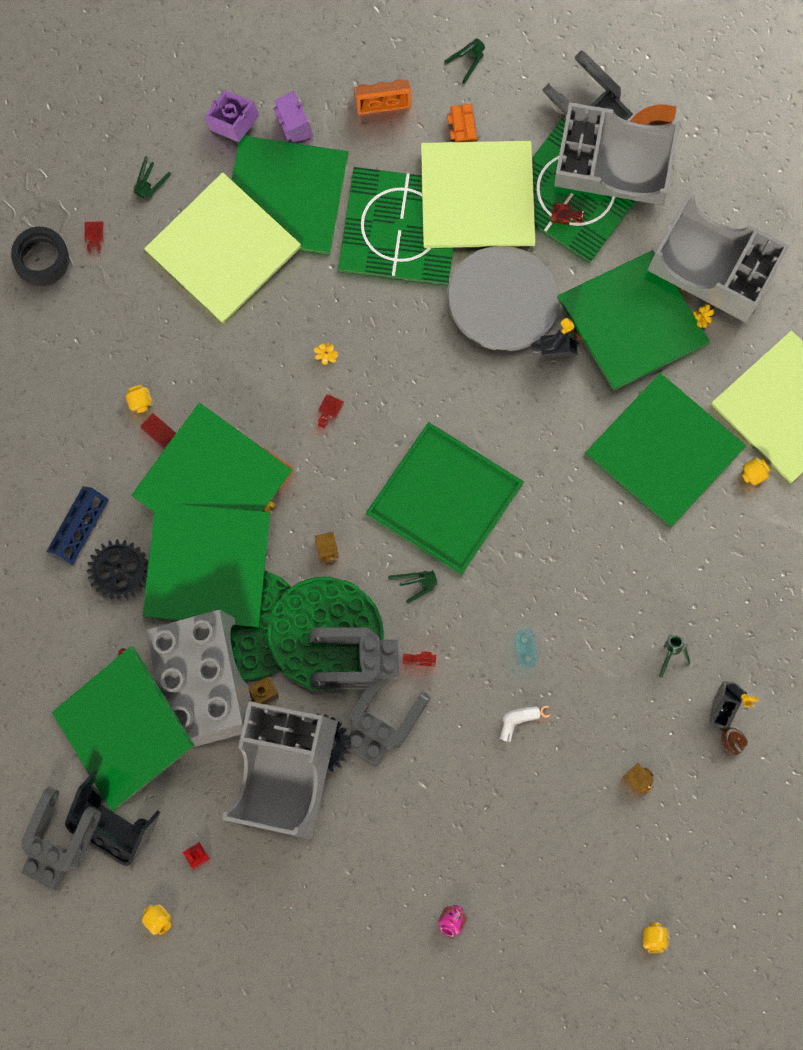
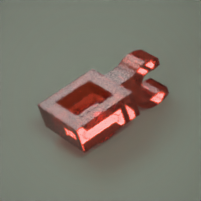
(563, 214)
(329, 409)

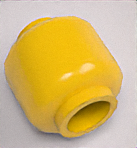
(138, 398)
(755, 471)
(156, 919)
(655, 938)

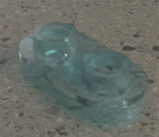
(526, 649)

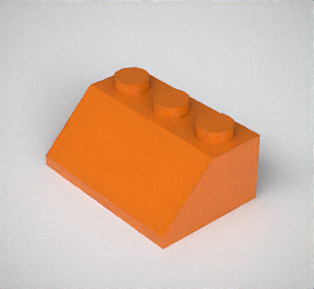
(382, 96)

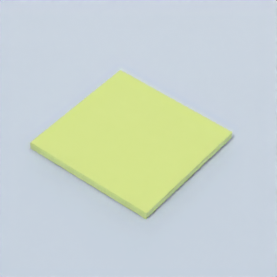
(477, 194)
(222, 247)
(768, 406)

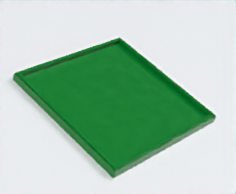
(294, 186)
(632, 321)
(665, 450)
(211, 467)
(444, 498)
(207, 563)
(123, 728)

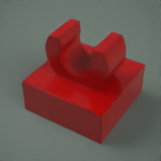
(196, 856)

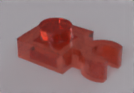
(93, 234)
(422, 659)

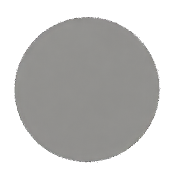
(503, 298)

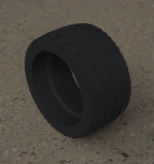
(40, 235)

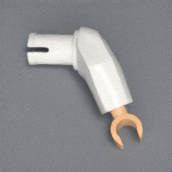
(519, 716)

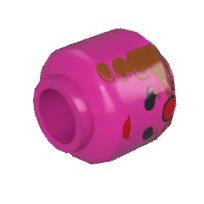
(452, 920)

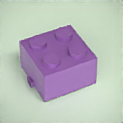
(231, 115)
(292, 118)

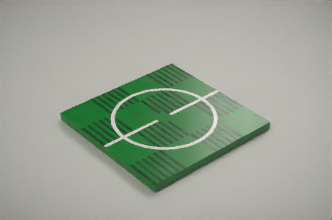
(601, 212)
(387, 230)

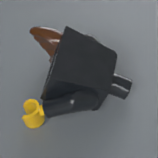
(559, 344)
(723, 712)

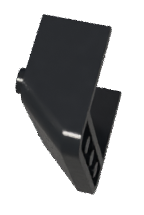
(113, 833)

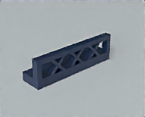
(73, 520)

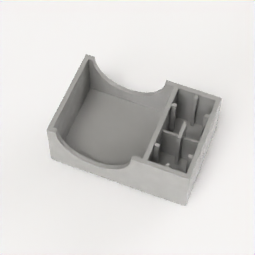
(615, 155)
(728, 262)
(200, 675)
(283, 769)

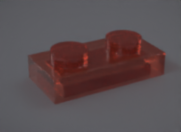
(158, 430)

